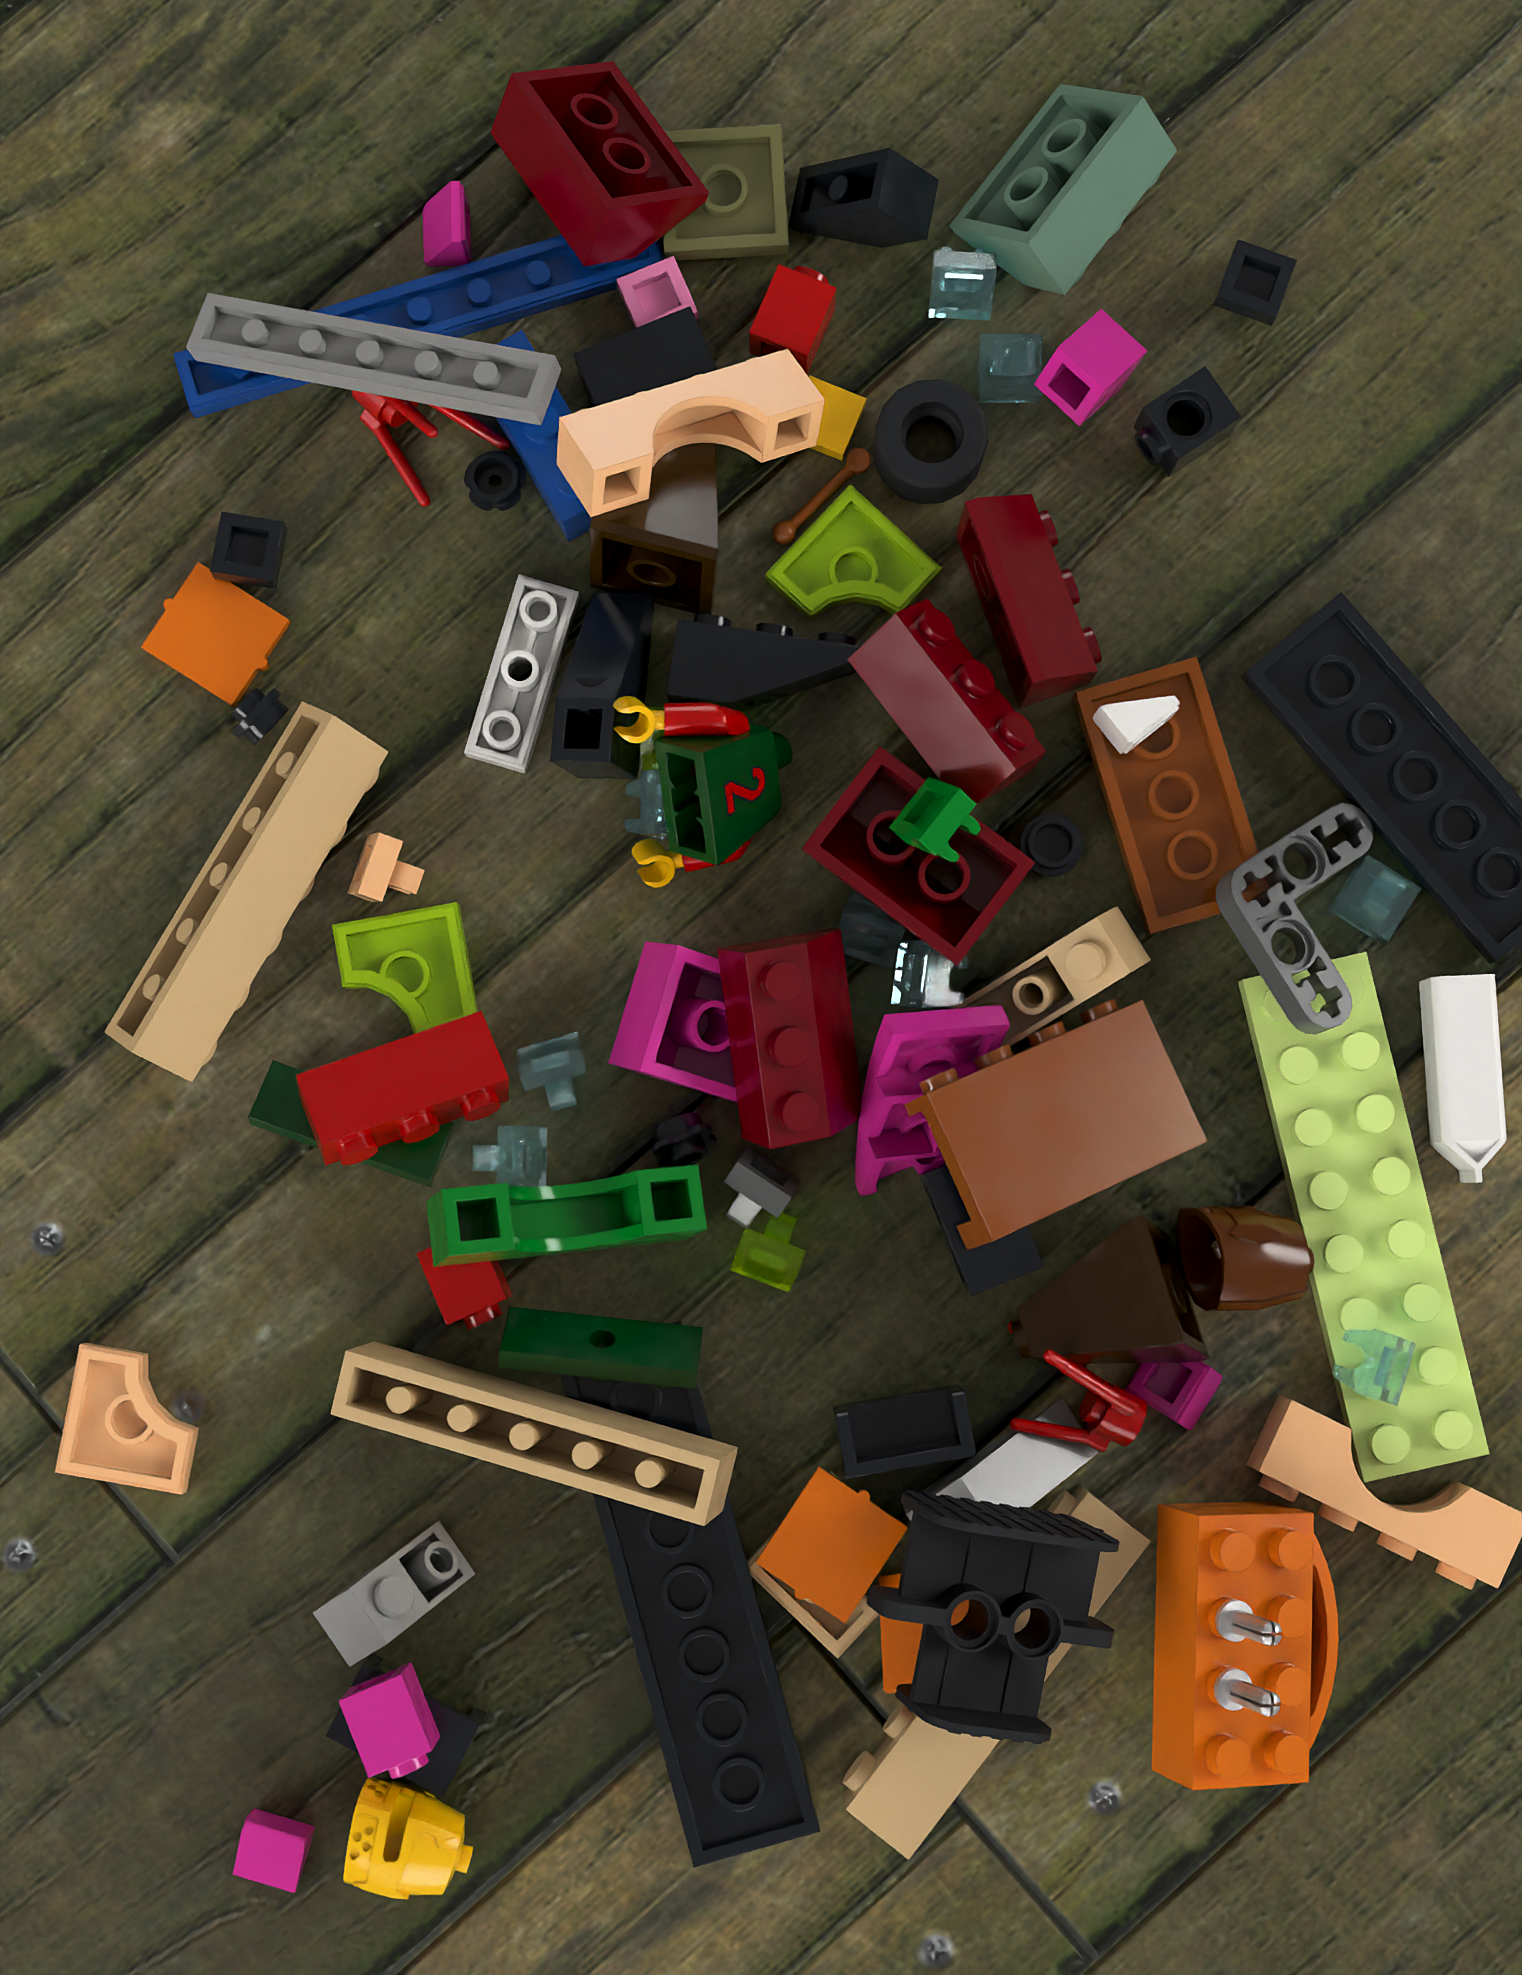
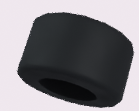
(927, 402)

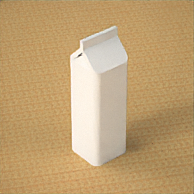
(1463, 1070)

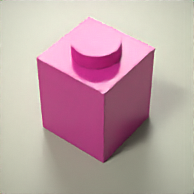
(1090, 367)
(390, 1722)

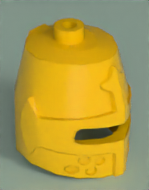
(404, 1841)

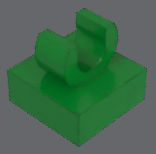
(934, 817)

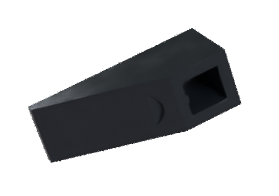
(604, 666)
(751, 666)

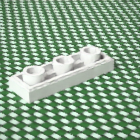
(512, 709)

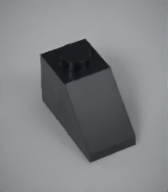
(865, 199)

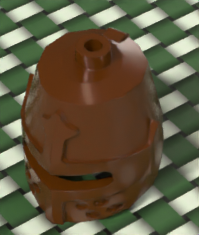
(1257, 1260)

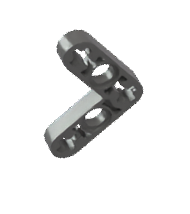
(1277, 912)

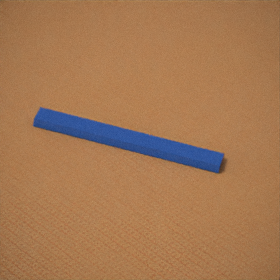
(442, 303)

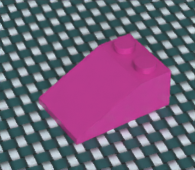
(677, 1022)

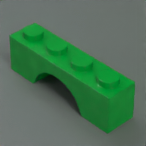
(546, 1220)

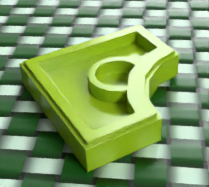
(852, 557)
(413, 959)

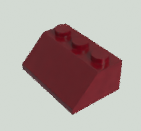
(595, 159)
(1026, 597)
(947, 703)
(927, 895)
(791, 1037)

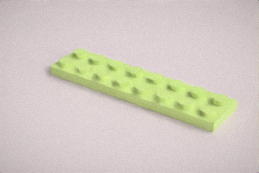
(1366, 1222)

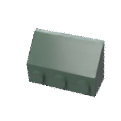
(1066, 185)

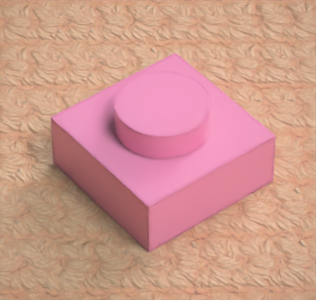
(655, 292)

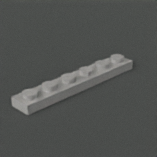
(375, 358)

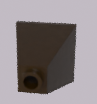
(667, 540)
(1115, 1305)

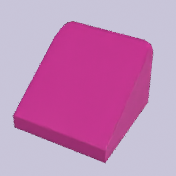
(447, 227)
(1176, 1389)
(273, 1850)

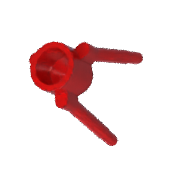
(383, 410)
(1106, 1408)

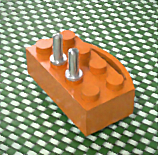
(1240, 1644)

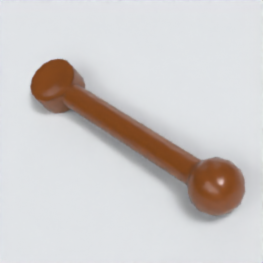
(856, 463)

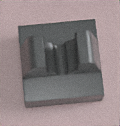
(760, 1186)

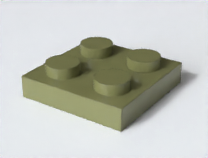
(745, 197)

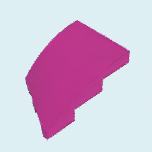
(904, 1054)

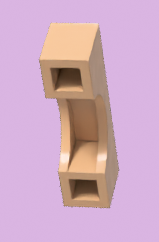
(753, 406)
(1457, 1525)

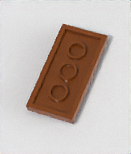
(1171, 798)

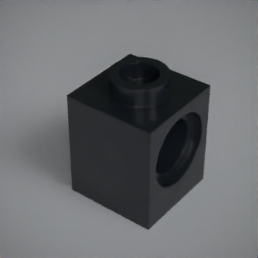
(1203, 404)

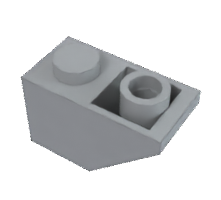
(394, 1594)

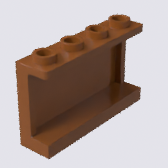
(1057, 1119)

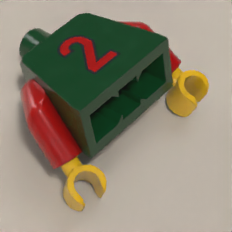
(714, 783)

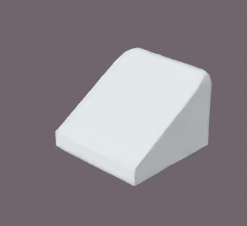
(1133, 721)

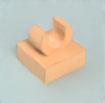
(380, 869)

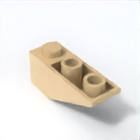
(1063, 974)

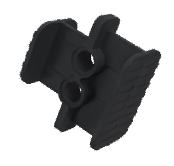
(1003, 1561)

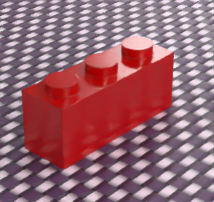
(404, 1089)

